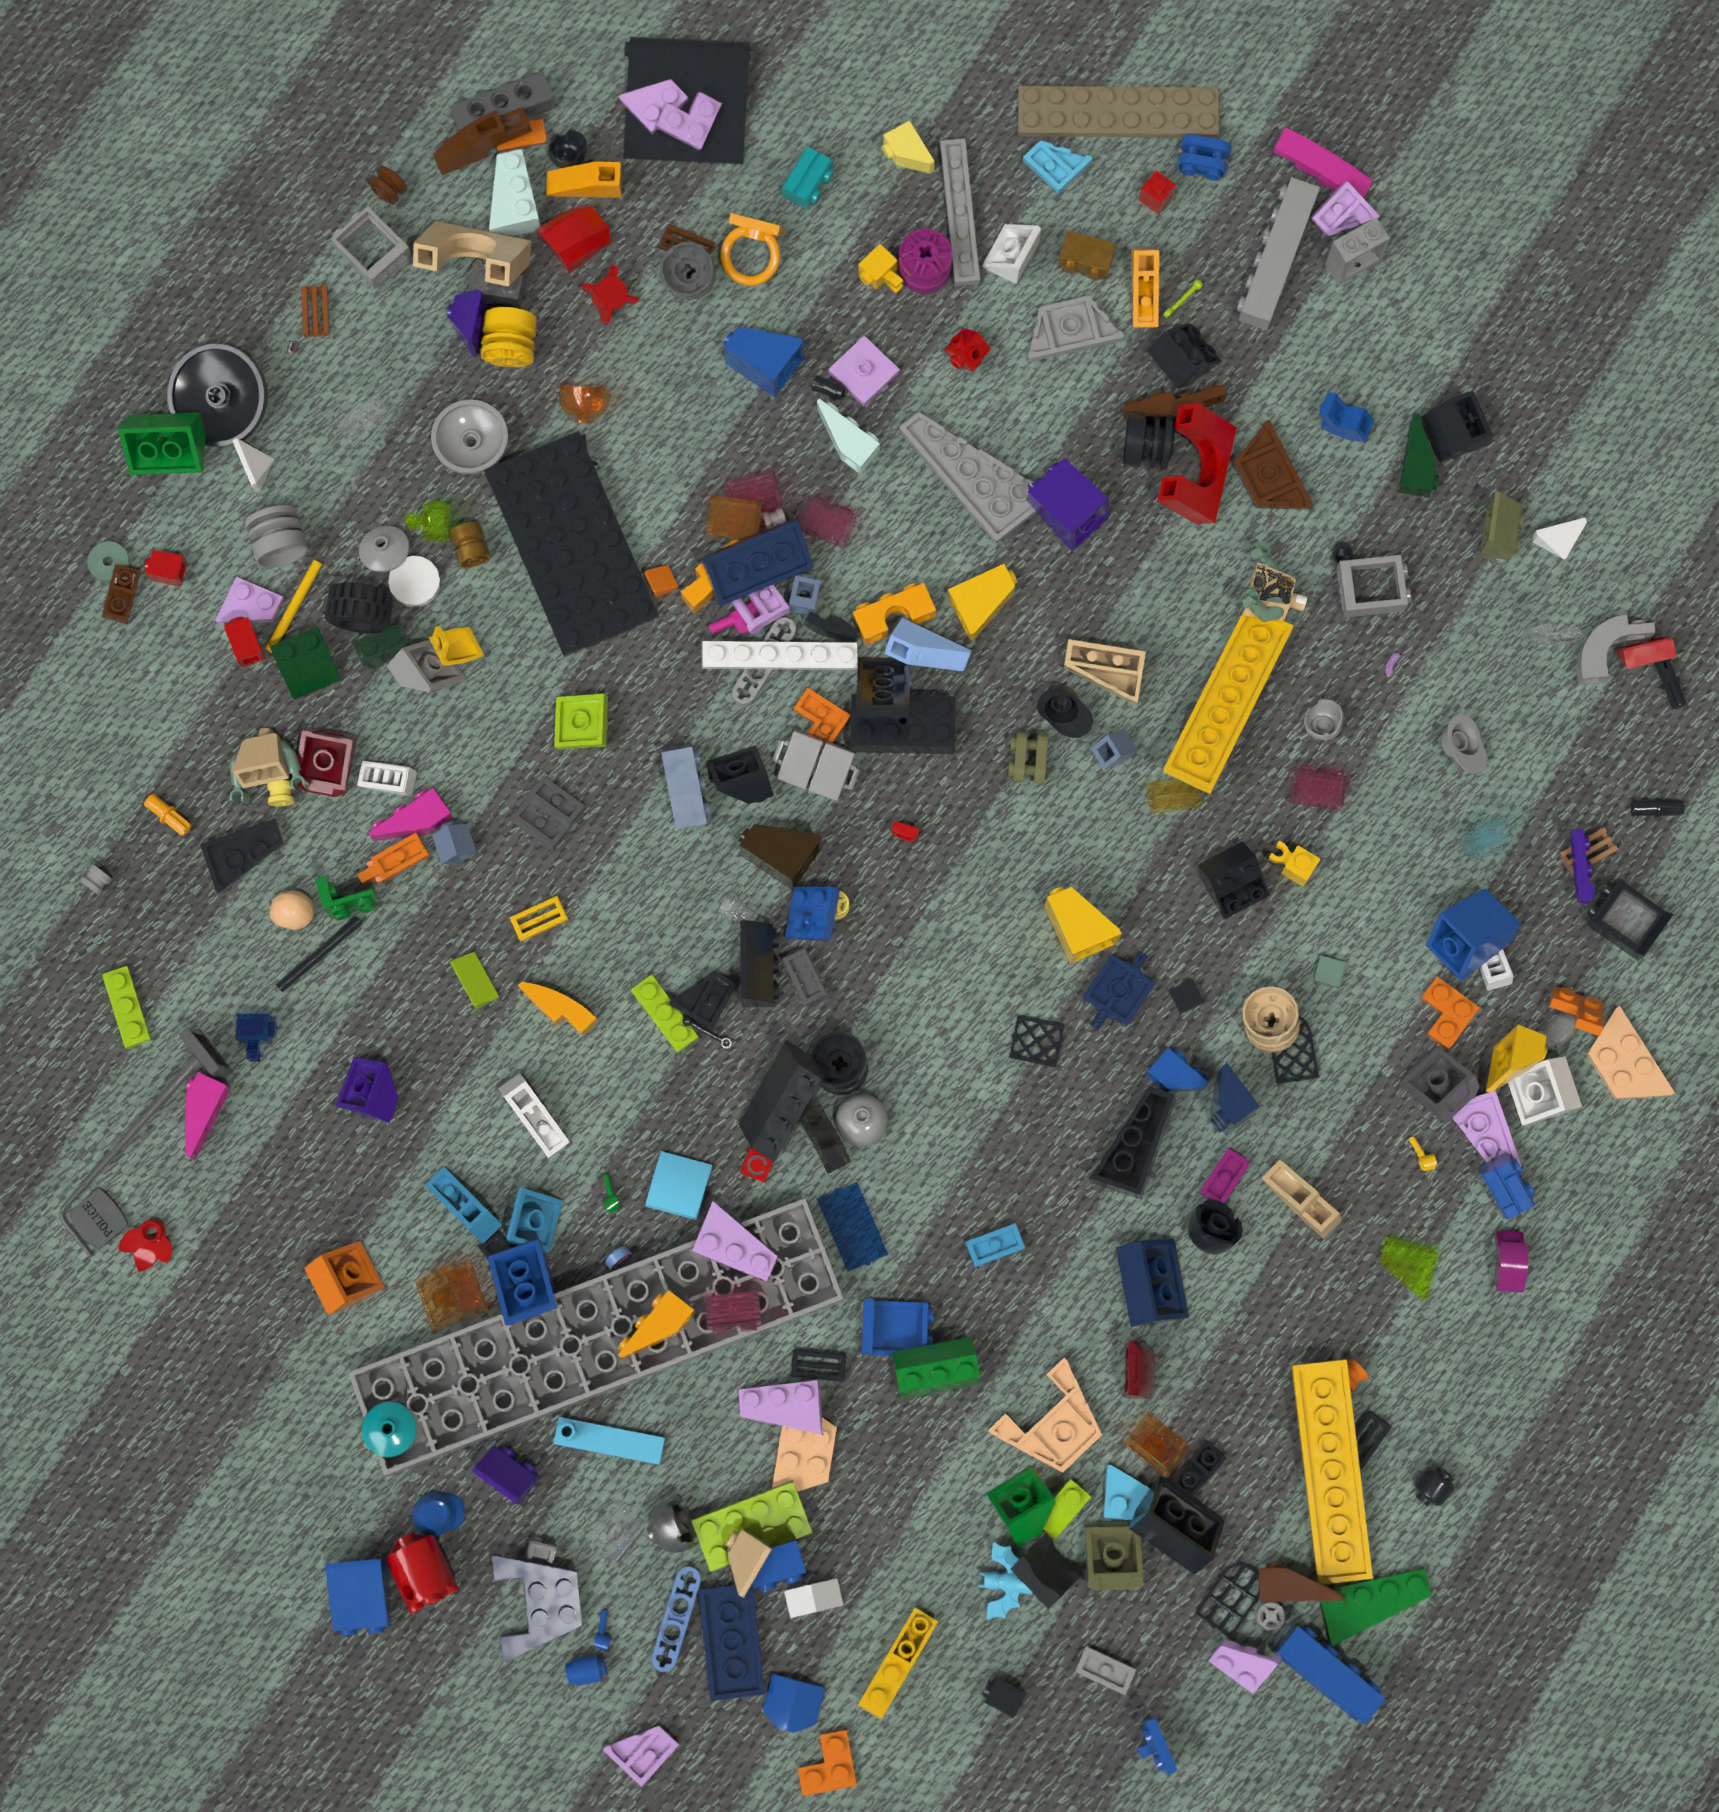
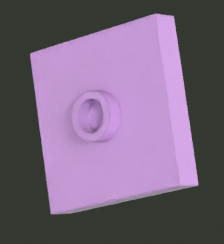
(864, 371)

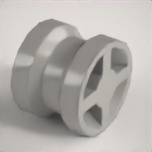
(774, 518)
(95, 879)
(1274, 1619)

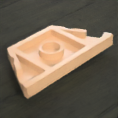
(1626, 1062)
(804, 1457)

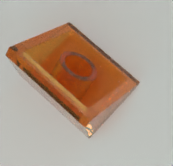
(734, 518)
(1156, 1445)

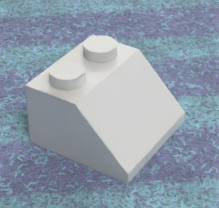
(1545, 1091)

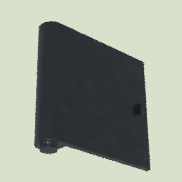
(695, 66)

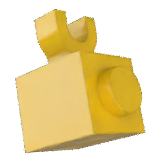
(879, 268)
(1298, 864)

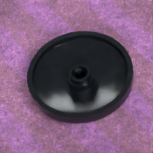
(224, 389)

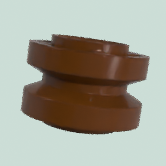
(387, 185)

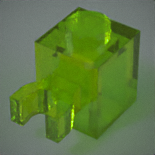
(434, 522)

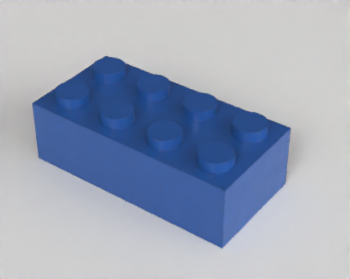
(1328, 1674)

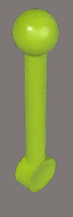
(1197, 284)

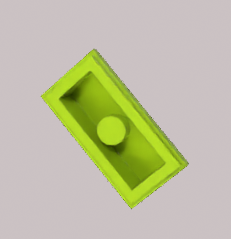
(474, 980)

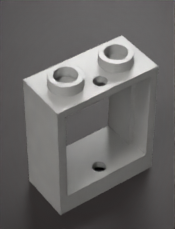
(1361, 246)
(387, 264)
(1346, 589)

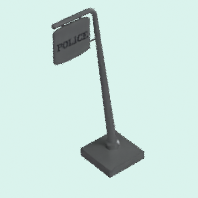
(98, 1216)

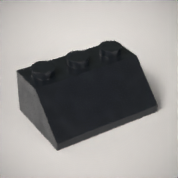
(758, 964)
(1178, 1525)

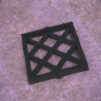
(1052, 1063)

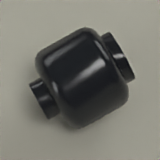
(1434, 1486)

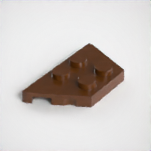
(1270, 473)

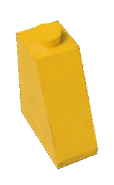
(981, 598)

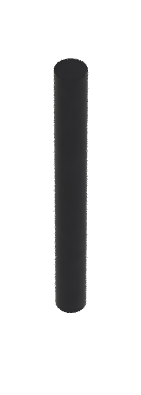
(318, 954)

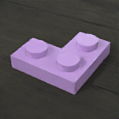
(689, 127)

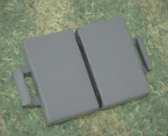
(827, 768)

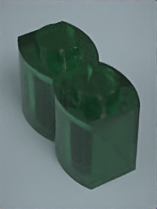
(378, 649)

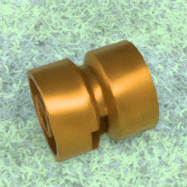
(468, 540)

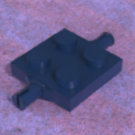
(1118, 990)

